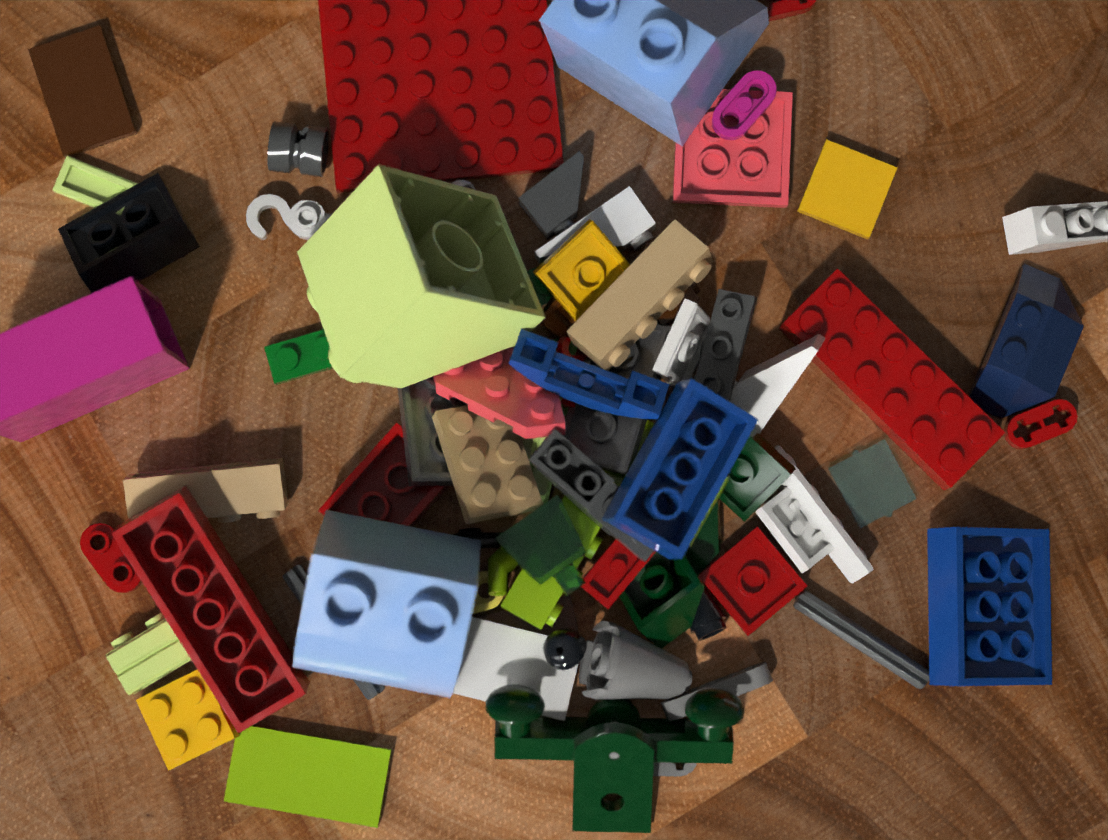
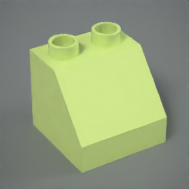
(416, 279)

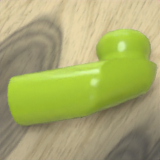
(499, 567)

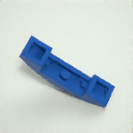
(584, 383)

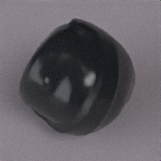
(573, 647)

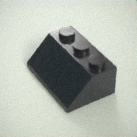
(130, 244)

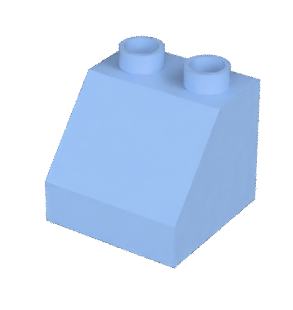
(655, 55)

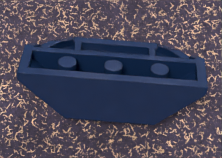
(1028, 346)

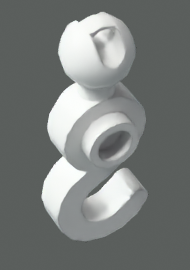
(302, 218)

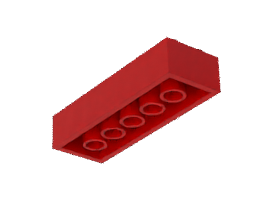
(893, 381)
(211, 608)

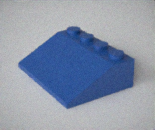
(989, 606)

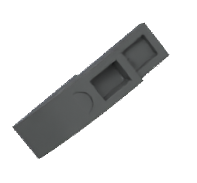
(583, 485)

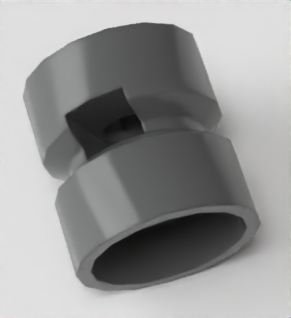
(298, 149)

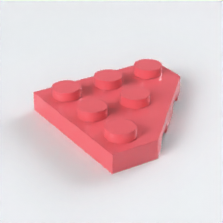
(502, 393)

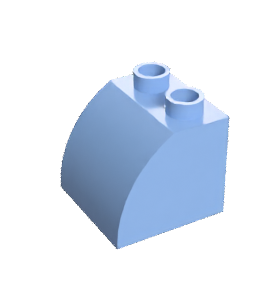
(387, 604)

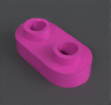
(743, 106)

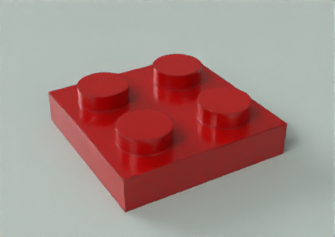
(752, 581)

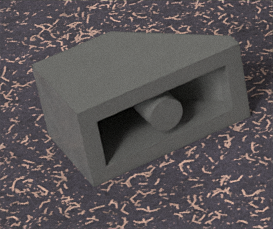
(555, 199)

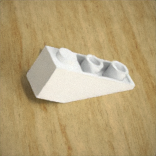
(1056, 227)

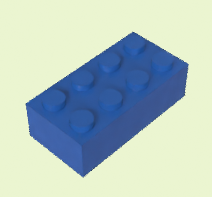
(680, 469)

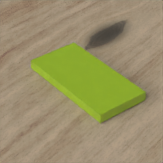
(308, 775)

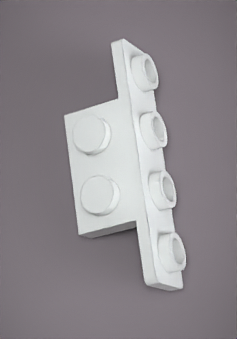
(809, 528)

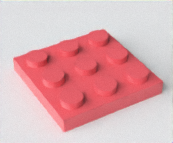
(739, 170)

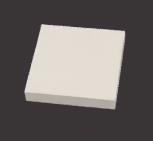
(683, 344)

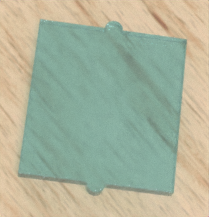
(872, 483)

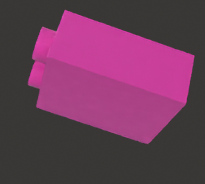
(84, 358)

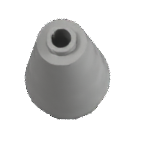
(630, 667)

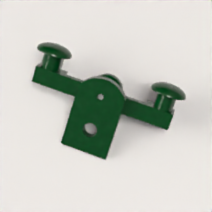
(613, 748)

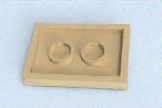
(486, 465)

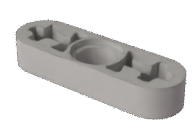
(736, 683)

